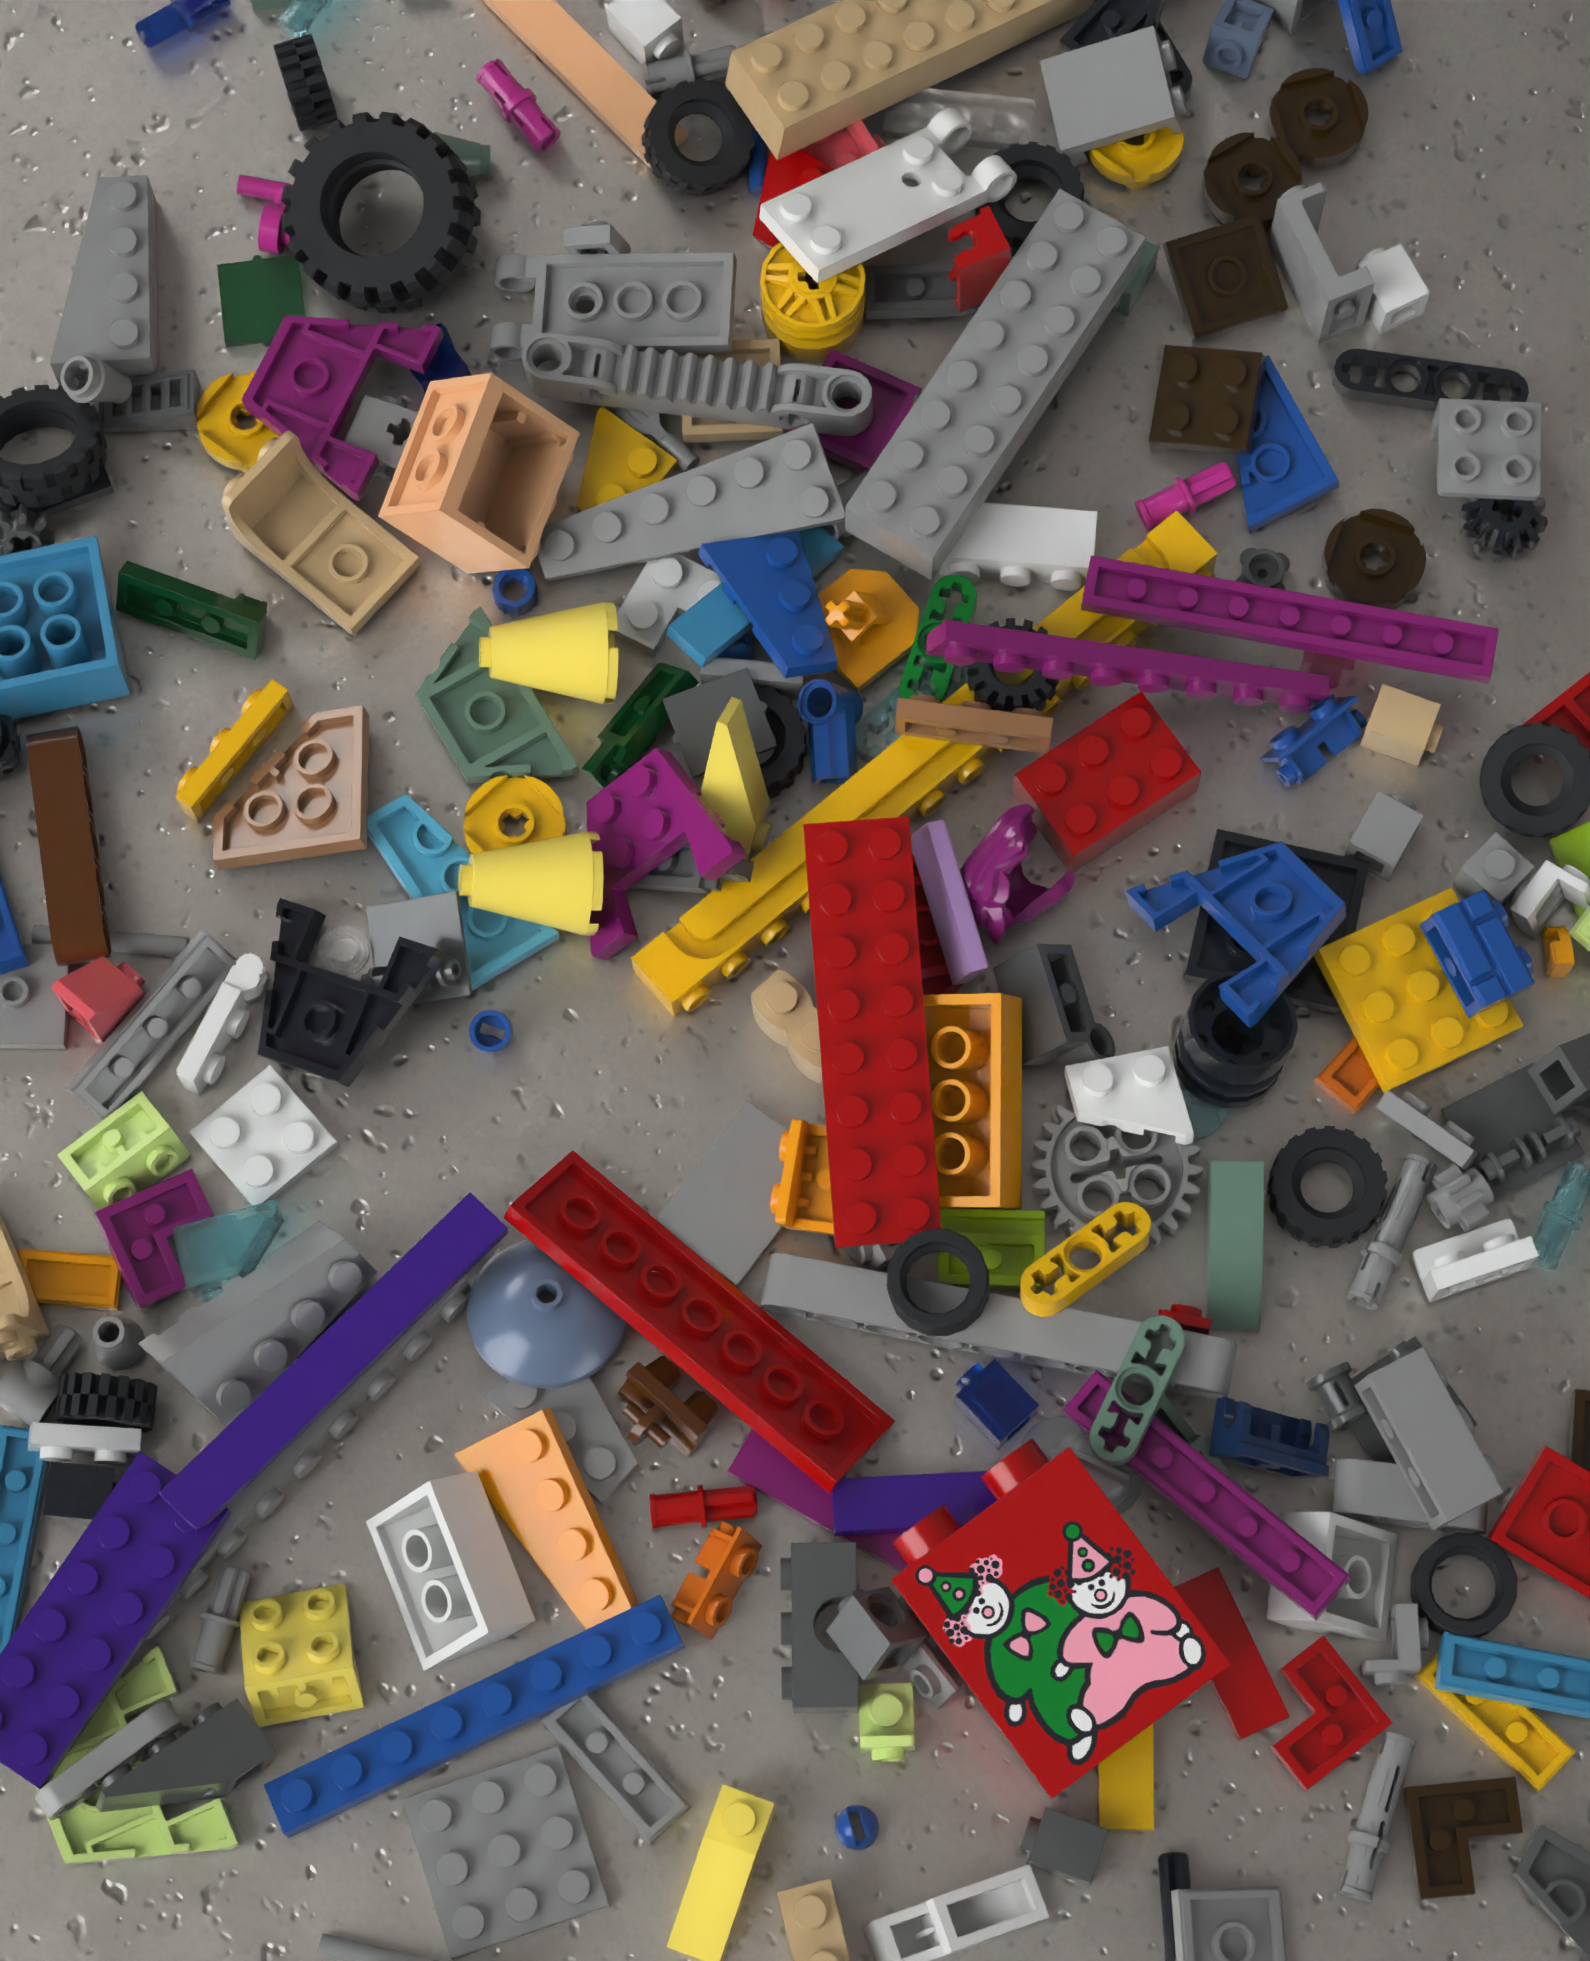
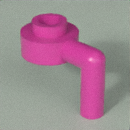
(270, 234)

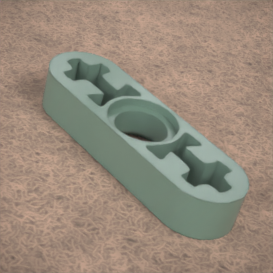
(1166, 1360)

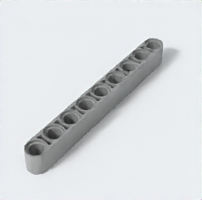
(1005, 1330)

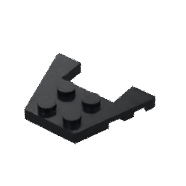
(330, 1020)

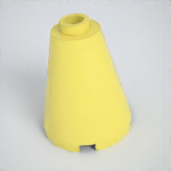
(558, 652)
(539, 882)

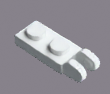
(223, 1020)

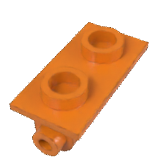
(707, 1603)

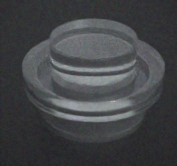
(344, 950)

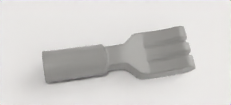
(650, 426)

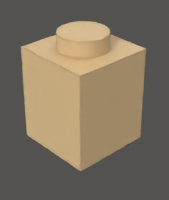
(1402, 725)

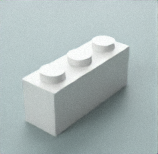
(1025, 546)

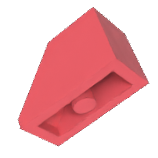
(99, 995)

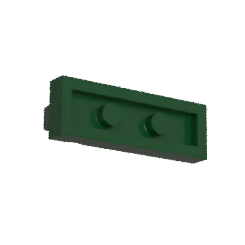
(193, 610)

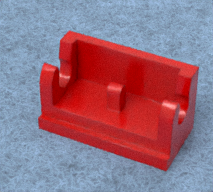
(982, 265)

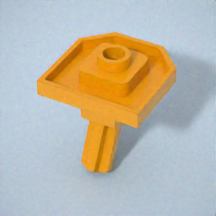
(868, 624)

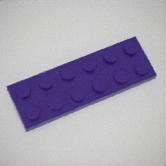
(94, 1619)

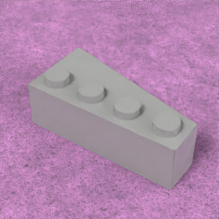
(115, 282)
(260, 1321)

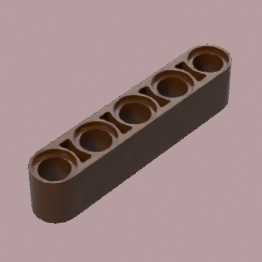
(68, 846)

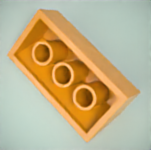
(976, 1098)

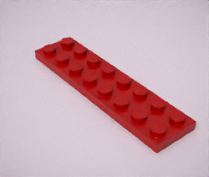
(872, 1031)
(700, 1320)

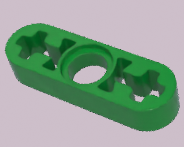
(936, 608)

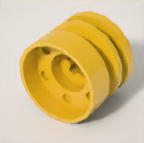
(810, 319)

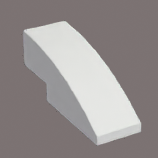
(958, 1919)

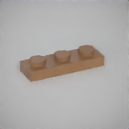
(973, 724)

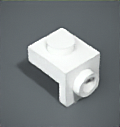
(1540, 898)

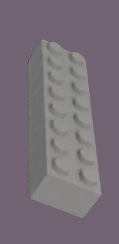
(994, 384)

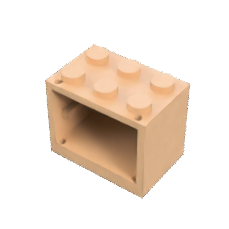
(479, 474)

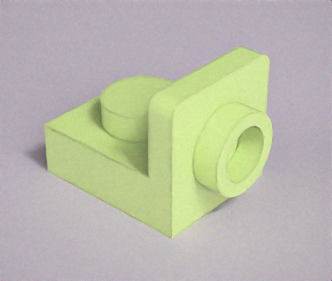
(886, 1720)

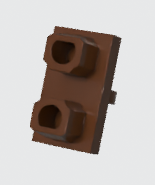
(659, 1412)

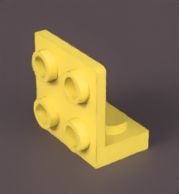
(299, 1656)

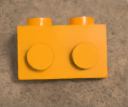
(804, 1193)

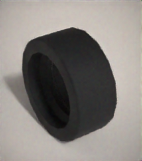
(938, 1241)
(1492, 1557)

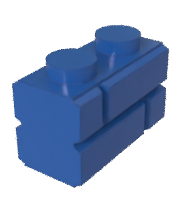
(1478, 952)

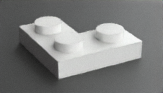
(657, 598)

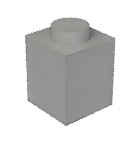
(1385, 833)
(1494, 868)

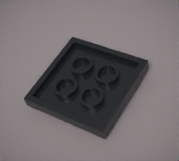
(1217, 951)

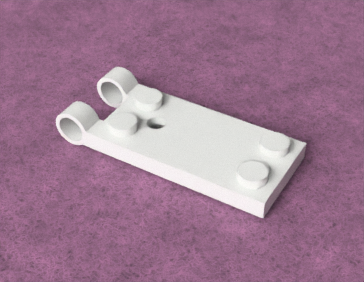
(870, 209)

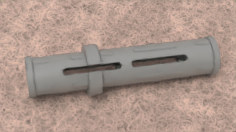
(1385, 1247)
(1374, 1825)

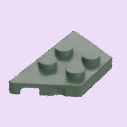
(488, 722)

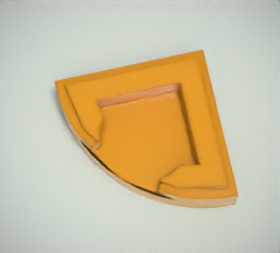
(1557, 951)

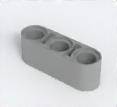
(1381, 1495)

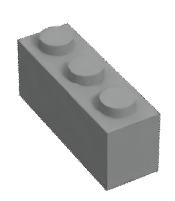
(1429, 1437)

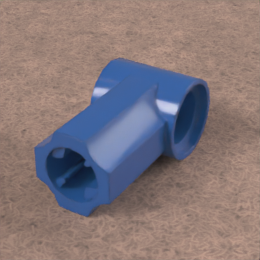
(831, 732)

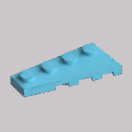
(428, 864)

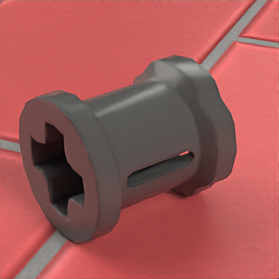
(1338, 1396)

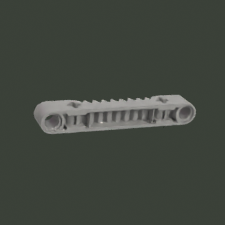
(697, 385)

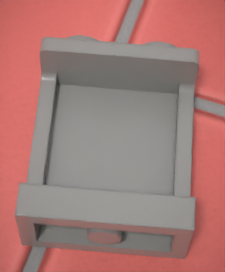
(1112, 92)
(1326, 300)

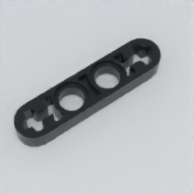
(1429, 375)

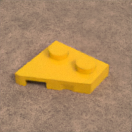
(620, 462)

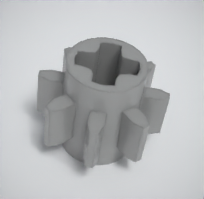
(1460, 1197)

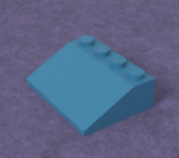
(57, 630)

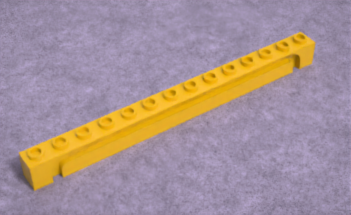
(899, 782)

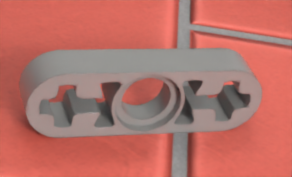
(121, 1748)

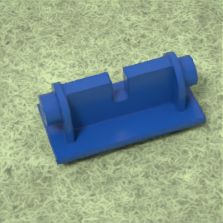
(1297, 747)

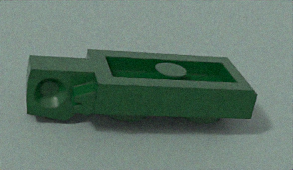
(636, 724)

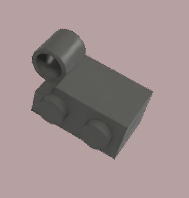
(1054, 1007)

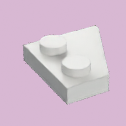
(1131, 1093)

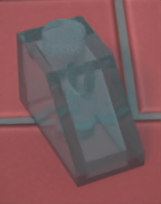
(225, 1246)

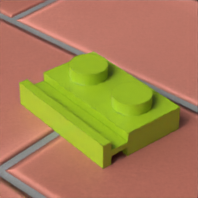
(1006, 1239)

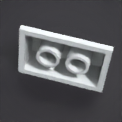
(450, 1569)

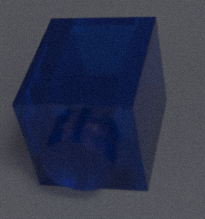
(994, 1402)

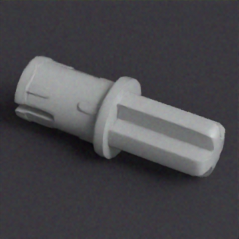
(700, 65)
(220, 1620)

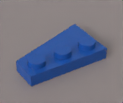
(1284, 460)
(778, 596)

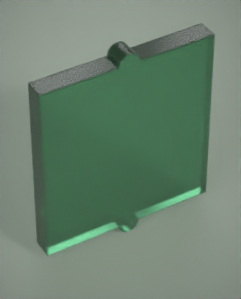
(258, 297)

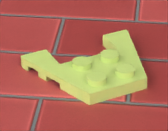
(141, 1832)

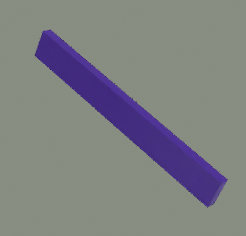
(333, 1363)

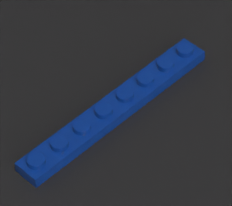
(473, 1716)

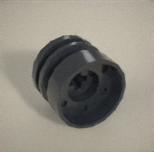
(1226, 1059)

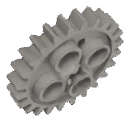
(1068, 1196)

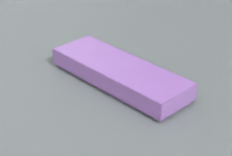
(948, 902)

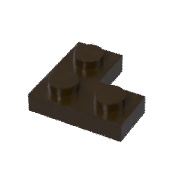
(1443, 1821)

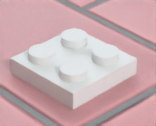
(264, 1138)

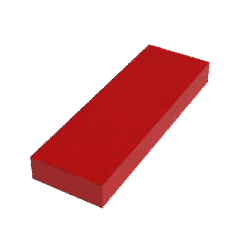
(1246, 1685)

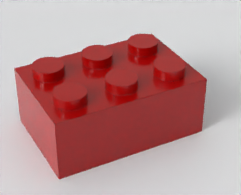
(1106, 782)

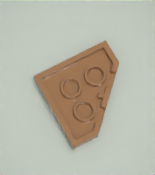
(302, 799)

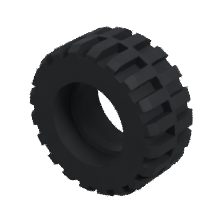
(336, 168)

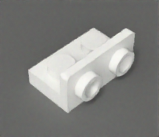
(1473, 1259)

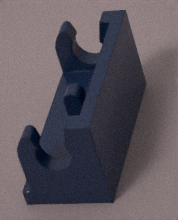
(1268, 1441)

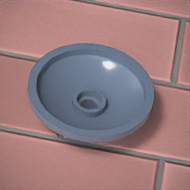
(533, 1339)

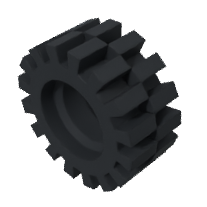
(305, 82)
(1007, 697)
(106, 1401)

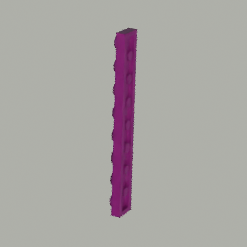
(1290, 619)
(1112, 663)

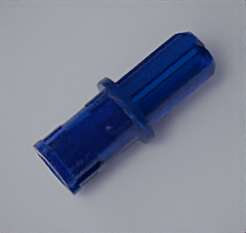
(174, 19)

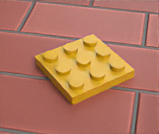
(1402, 999)

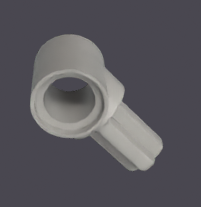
(33, 1385)

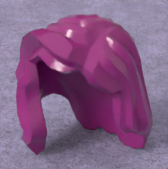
(996, 881)

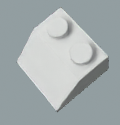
(1365, 1555)

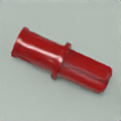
(703, 1506)

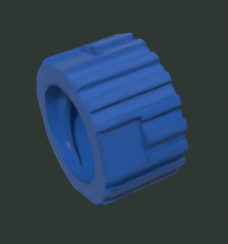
(522, 605)

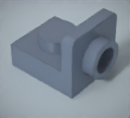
(1237, 36)

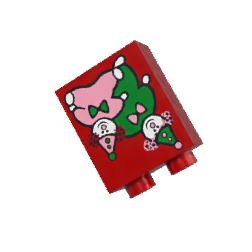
(1055, 1615)

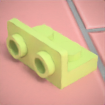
(124, 1153)

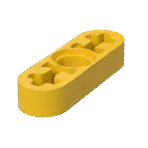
(1079, 1281)

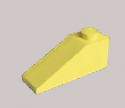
(735, 783)
(721, 1874)

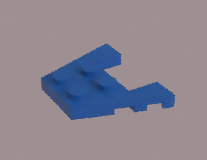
(1266, 905)

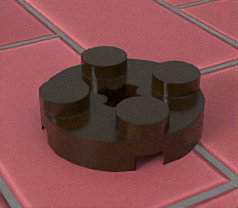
(1332, 96)
(1257, 157)
(1400, 548)

